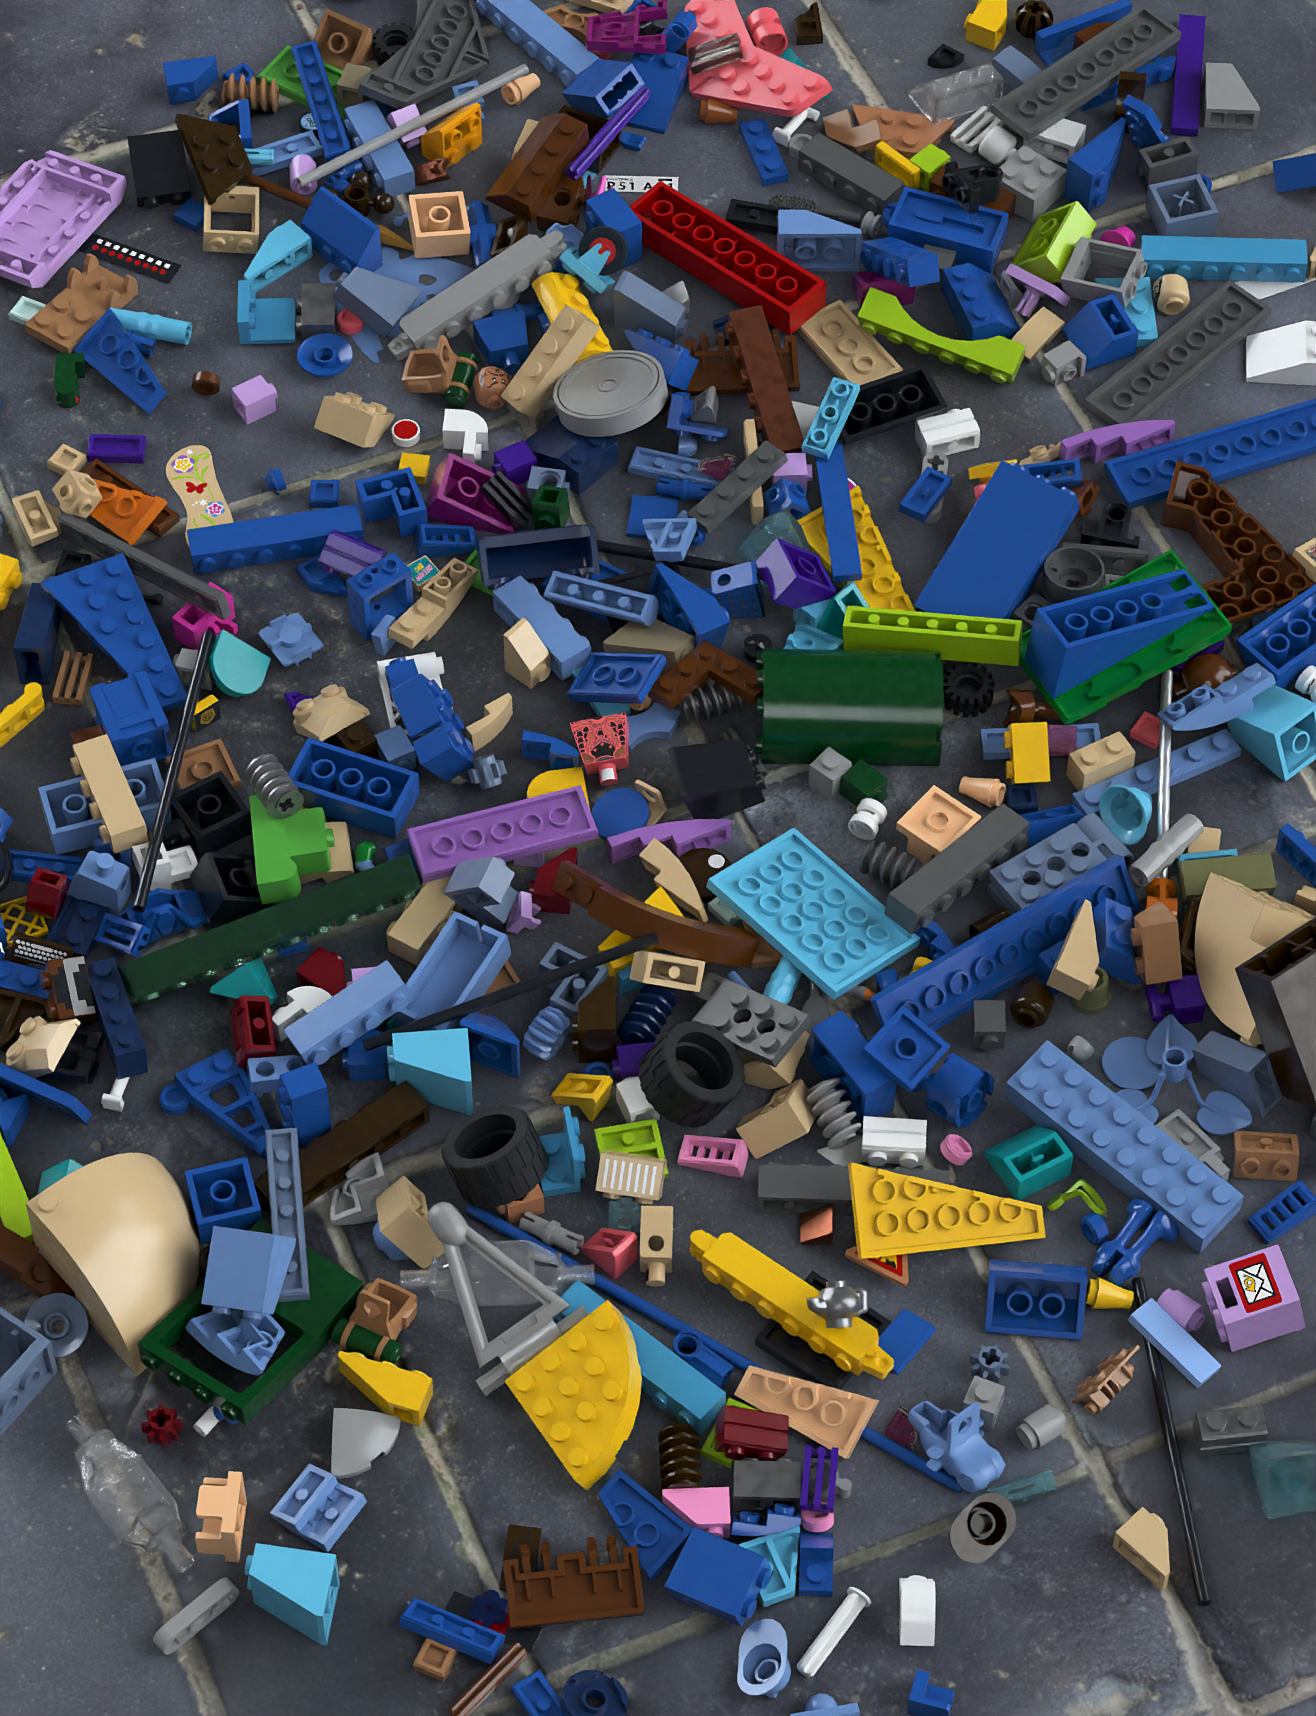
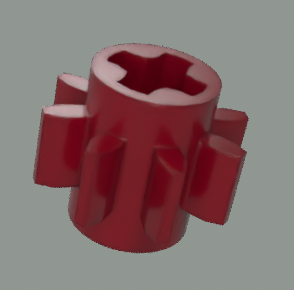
(165, 1434)

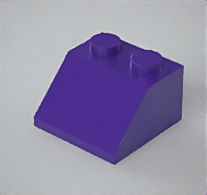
(794, 575)

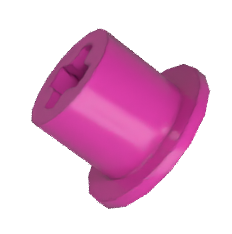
(1120, 236)

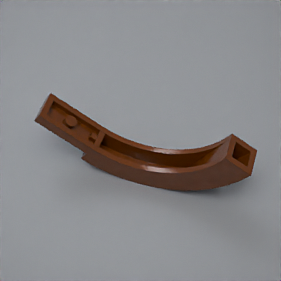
(636, 919)
(23, 1264)

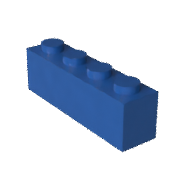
(900, 261)

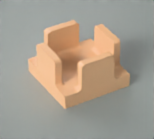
(935, 824)
(223, 1508)

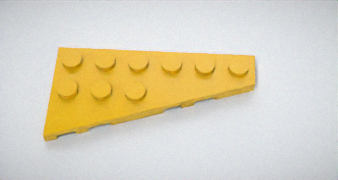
(879, 581)
(920, 1215)

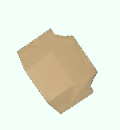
(36, 518)

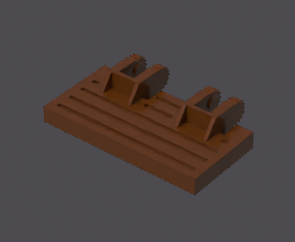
(721, 371)
(573, 1590)

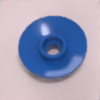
(324, 355)

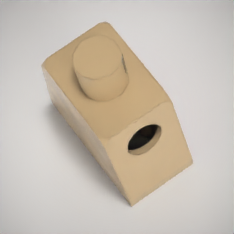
(656, 1243)

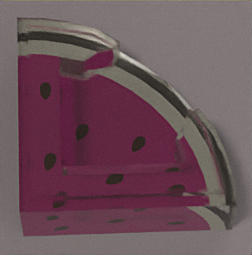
(717, 466)
(901, 1429)

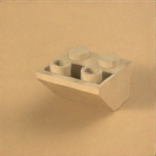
(352, 419)

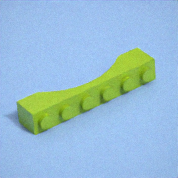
(992, 356)

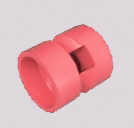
(767, 30)

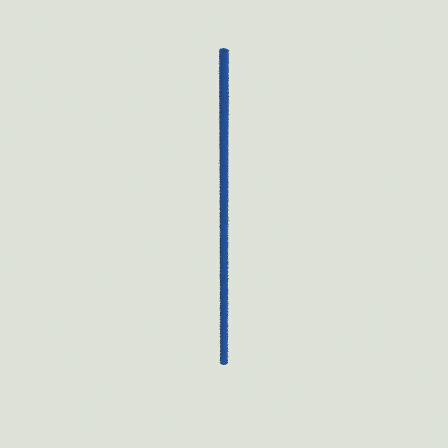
(726, 1353)

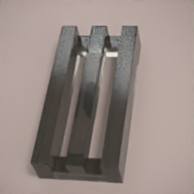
(715, 53)

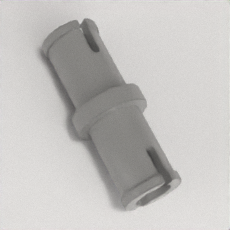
(551, 1232)

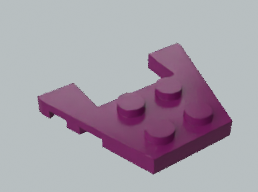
(622, 31)

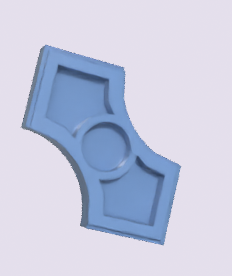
(653, 723)

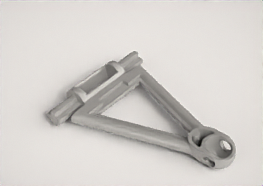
(525, 1338)

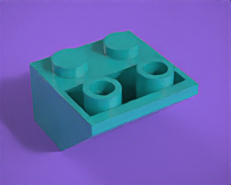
(1030, 1161)

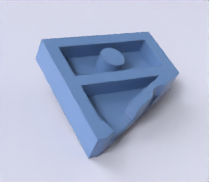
(670, 537)

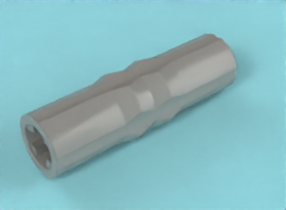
(1165, 850)

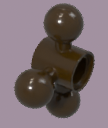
(358, 197)

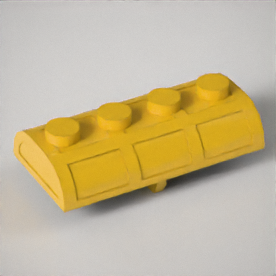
(558, 289)

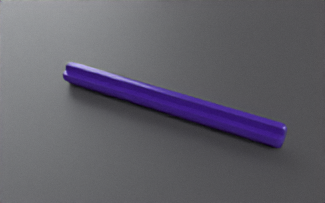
(607, 133)

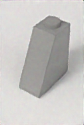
(1227, 99)

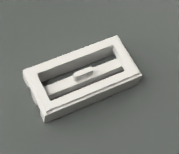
(972, 128)

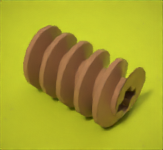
(257, 94)

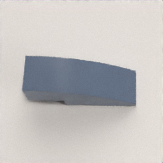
(1014, 67)

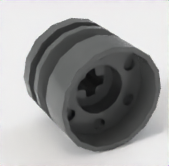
(1071, 574)

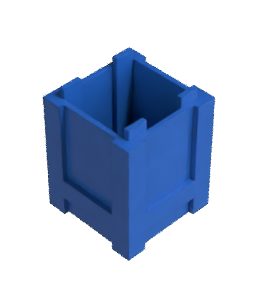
(132, 719)

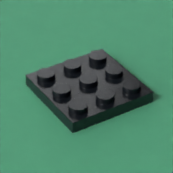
(800, 1356)

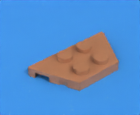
(903, 130)

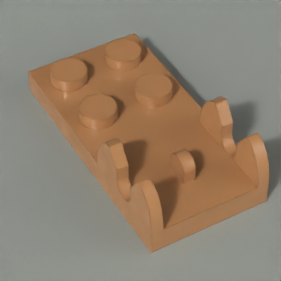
(80, 305)

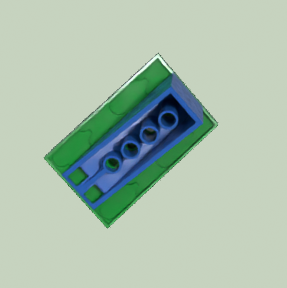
(1119, 636)

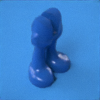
(1127, 1260)

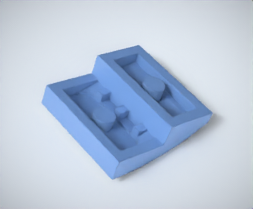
(318, 1507)

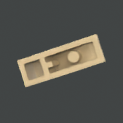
(1078, 957)

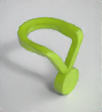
(1058, 1200)

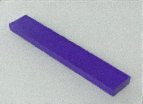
(1188, 75)

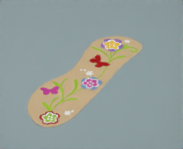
(195, 482)

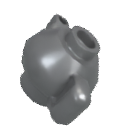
(839, 1304)

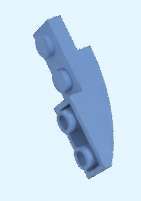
(1212, 707)

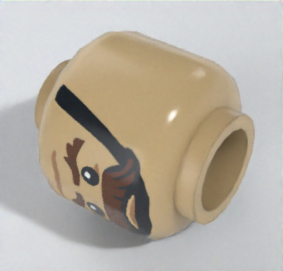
(1171, 294)

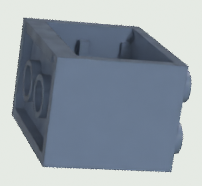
(25, 1367)

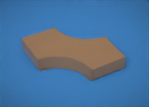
(571, 21)

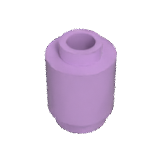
(300, 165)
(1182, 1309)

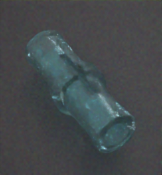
(1043, 1482)

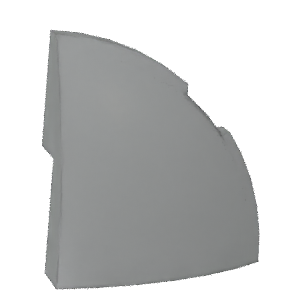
(358, 1198)
(359, 1439)

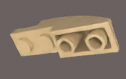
(435, 605)

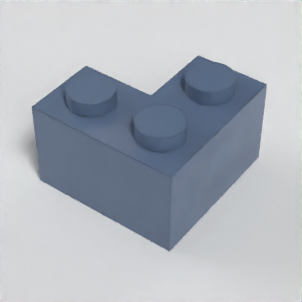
(483, 889)
(574, 988)

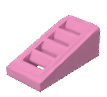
(722, 1166)

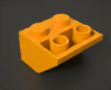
(454, 135)

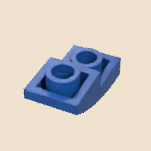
(936, 939)
(776, 1520)

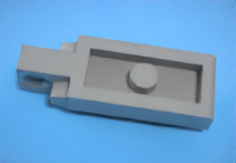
(1195, 1141)

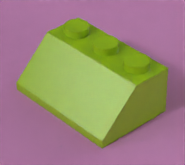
(1054, 241)

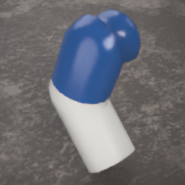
(209, 1420)

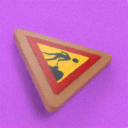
(891, 1267)

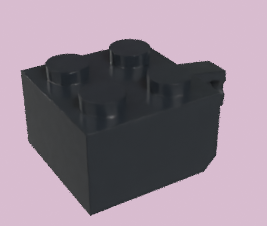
(208, 816)

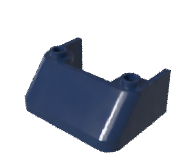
(537, 554)

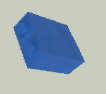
(603, 87)
(718, 1577)

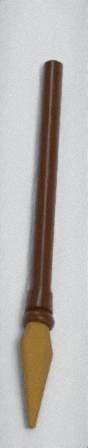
(386, 236)

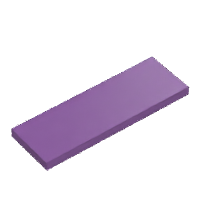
(503, 832)

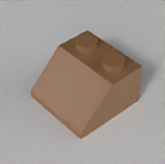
(1157, 945)

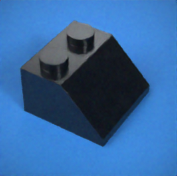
(227, 886)

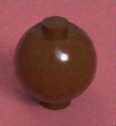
(1202, 670)

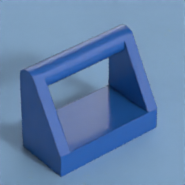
(236, 113)

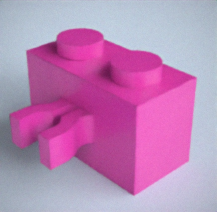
(192, 621)

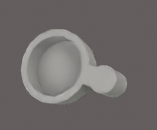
(842, 1488)

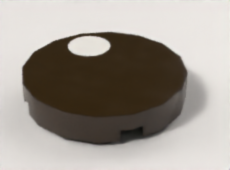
(702, 865)

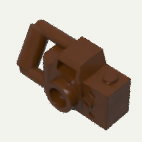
(1085, 494)

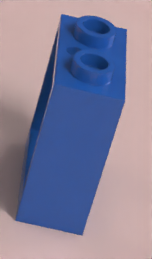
(366, 585)

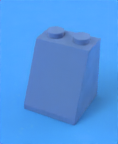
(246, 1271)

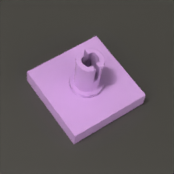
(1035, 290)

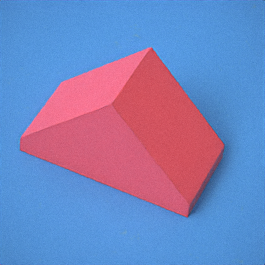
(612, 1250)

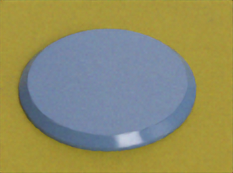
(1128, 1065)

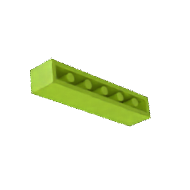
(953, 635)

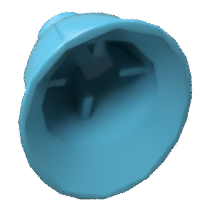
(1126, 812)

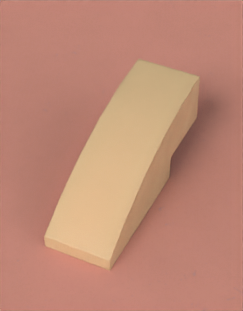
(673, 878)

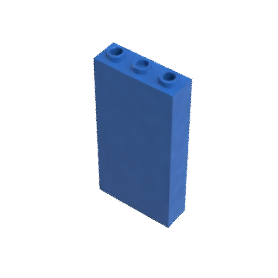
(1000, 546)

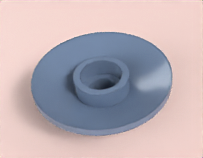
(55, 1308)

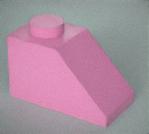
(701, 1508)

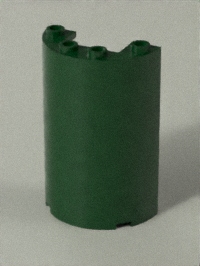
(854, 701)

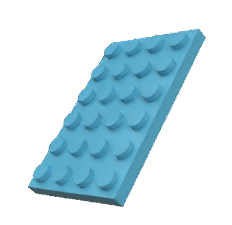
(812, 913)

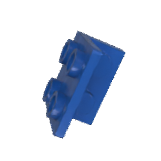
(680, 410)

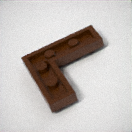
(699, 665)

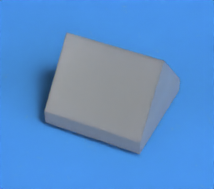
(706, 406)

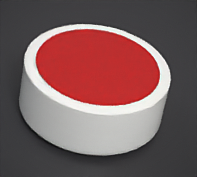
(405, 433)

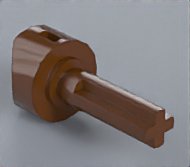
(1024, 708)

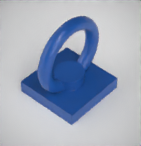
(906, 1050)

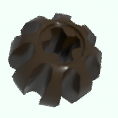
(1032, 17)

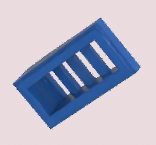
(1055, 467)
(428, 534)
(1298, 1198)

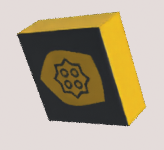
(206, 713)

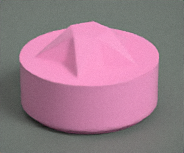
(956, 1149)
(817, 1521)

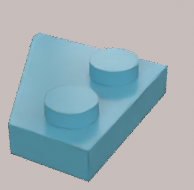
(782, 1555)

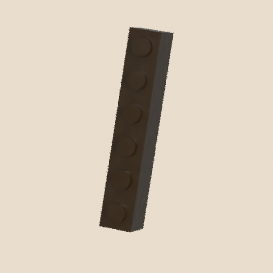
(369, 1131)

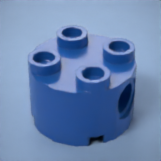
(958, 1091)

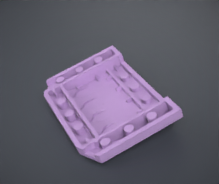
(50, 213)

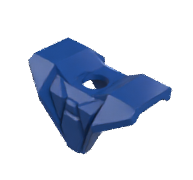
(164, 913)

